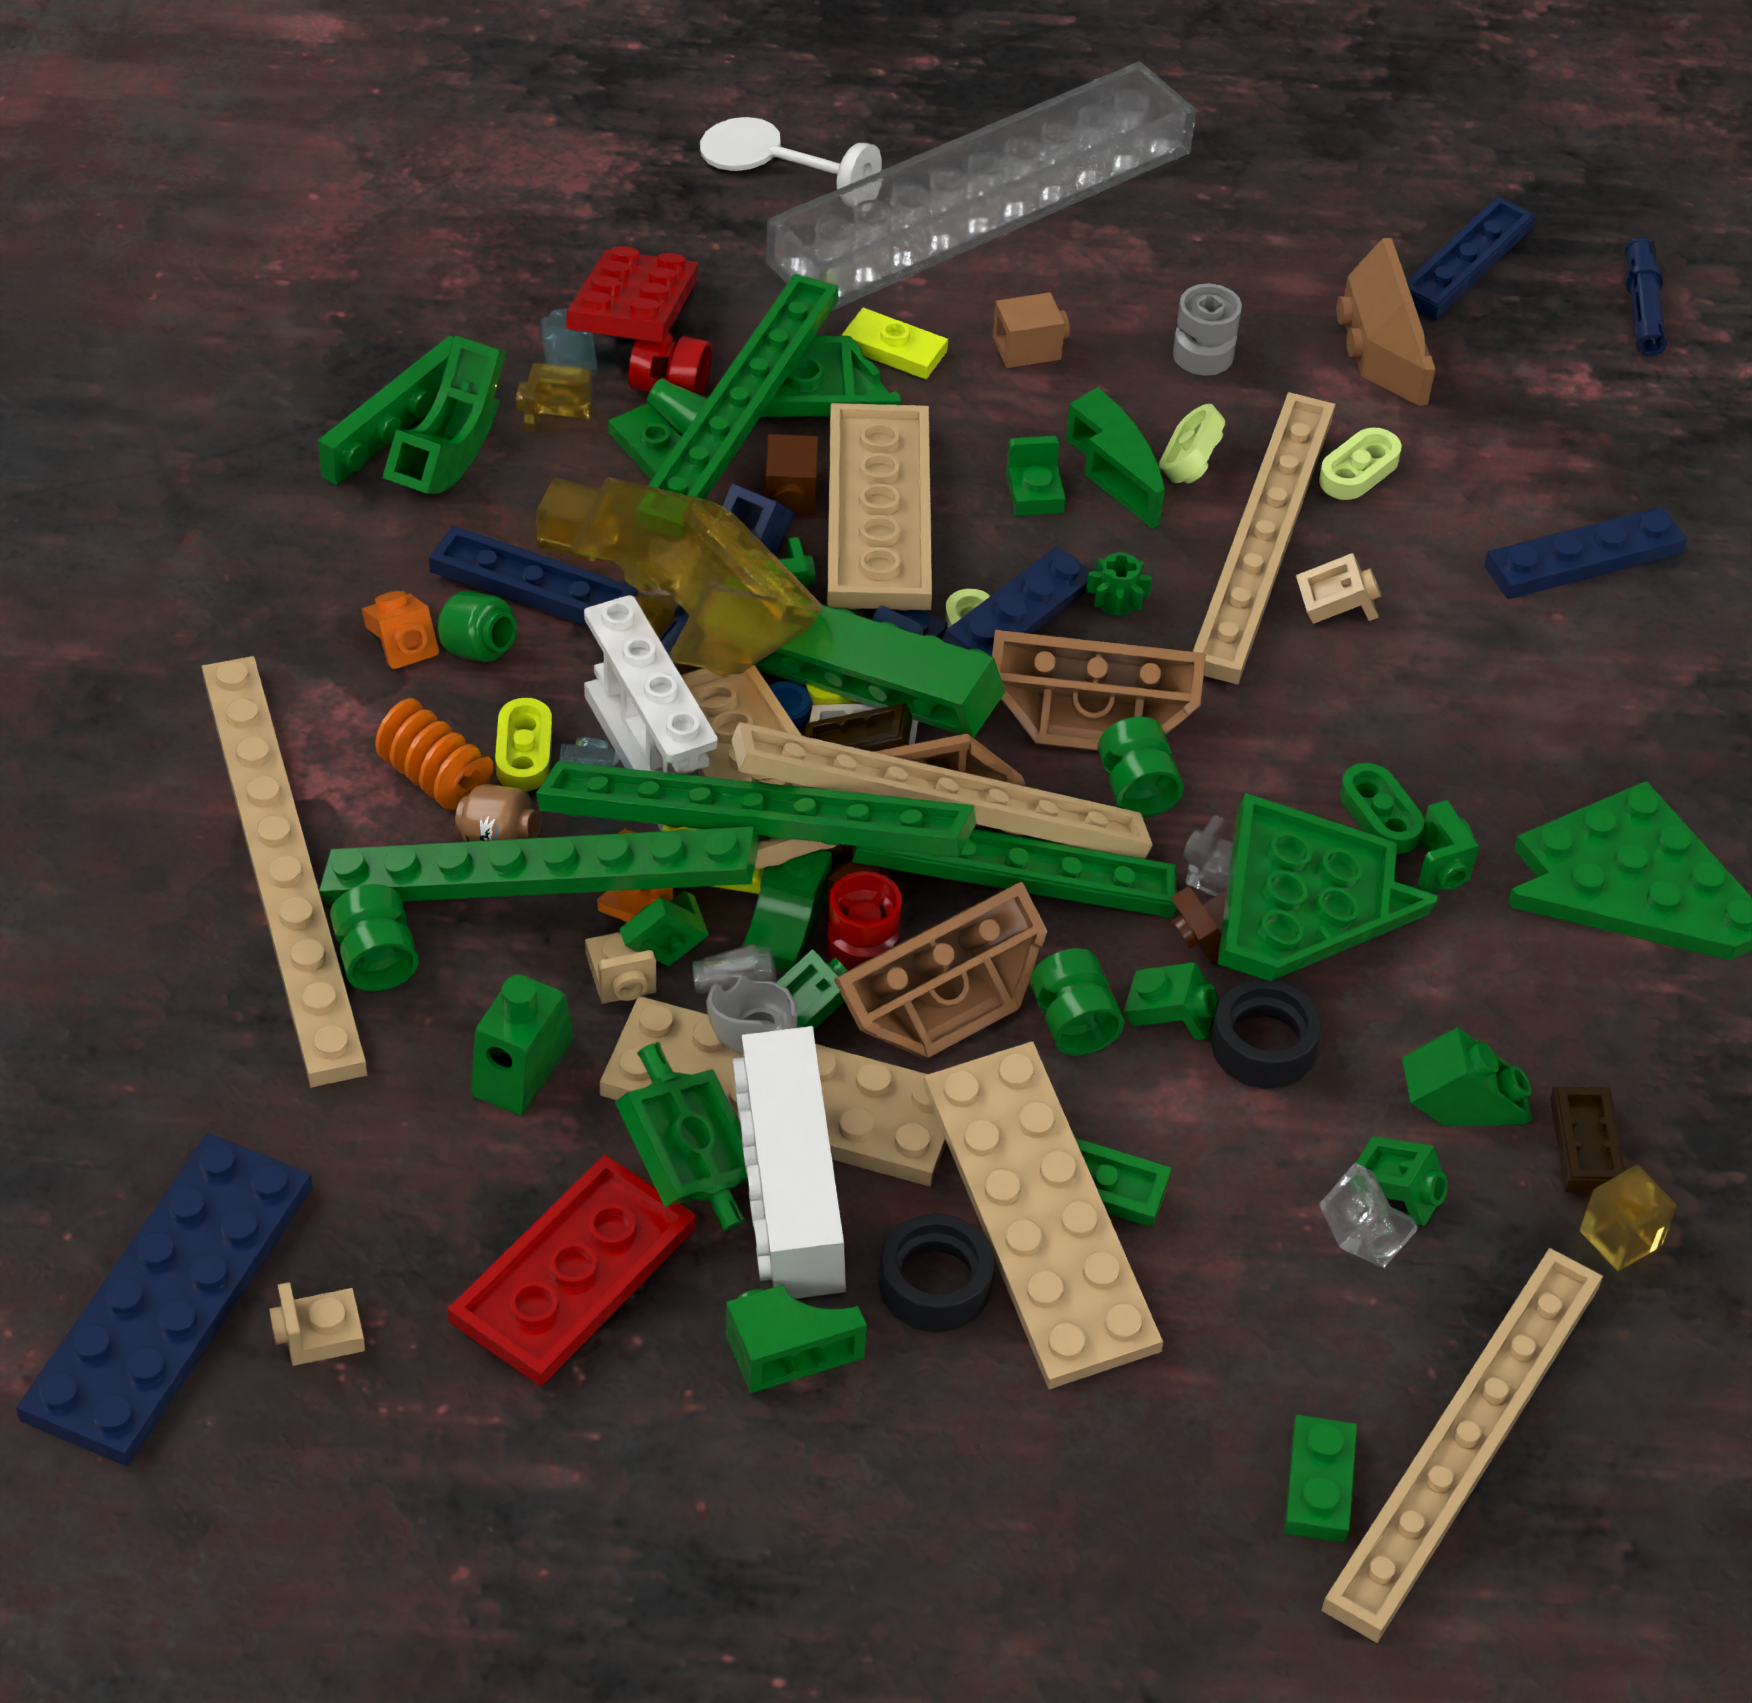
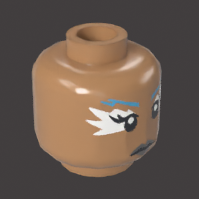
(496, 814)

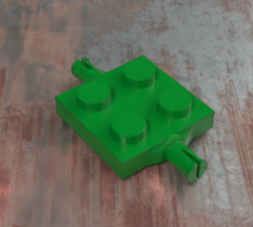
(686, 1136)

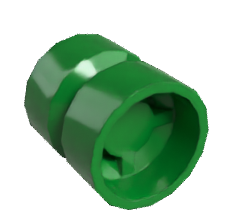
(1140, 766)
(374, 937)
(1076, 1002)

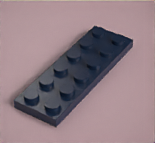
(165, 1299)

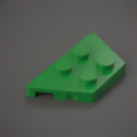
(827, 374)

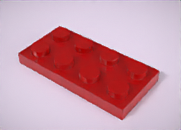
(633, 295)
(571, 1270)

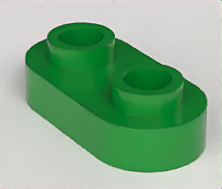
(1389, 809)

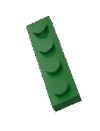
(375, 422)

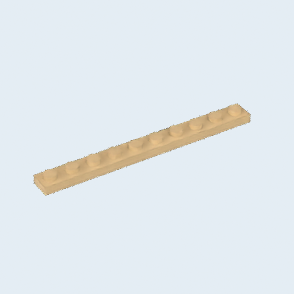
(284, 874)

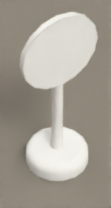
(753, 142)

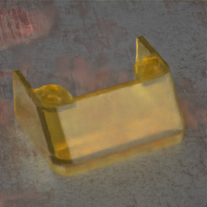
(716, 569)

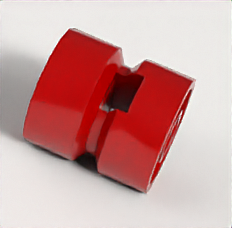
(687, 364)
(863, 917)

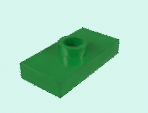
(644, 437)

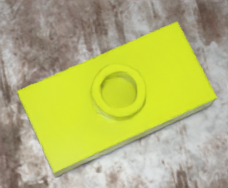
(897, 343)

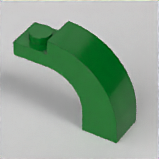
(455, 428)

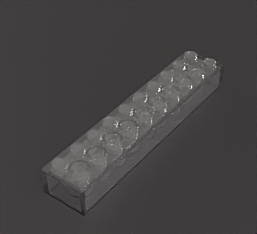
(983, 184)

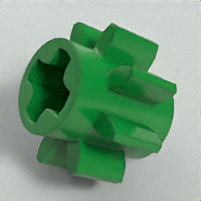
(1119, 584)

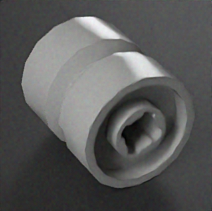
(1207, 329)

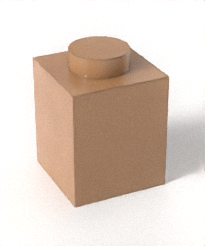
(1029, 330)

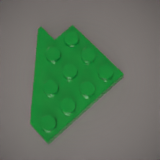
(1636, 874)
(1307, 890)

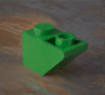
(1466, 1083)

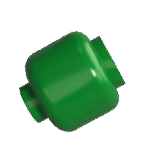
(476, 626)

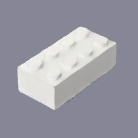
(789, 1163)

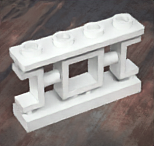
(643, 696)

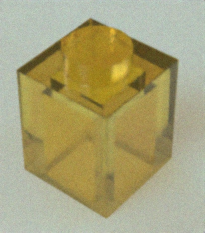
(563, 514)
(1628, 1217)

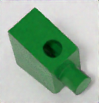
(533, 1029)

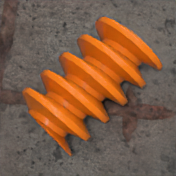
(431, 753)

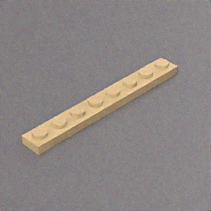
(1263, 537)
(997, 804)
(1461, 1446)

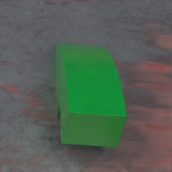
(1116, 455)

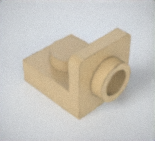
(1338, 588)
(620, 970)
(317, 1325)

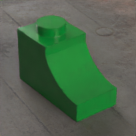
(790, 906)
(788, 1340)

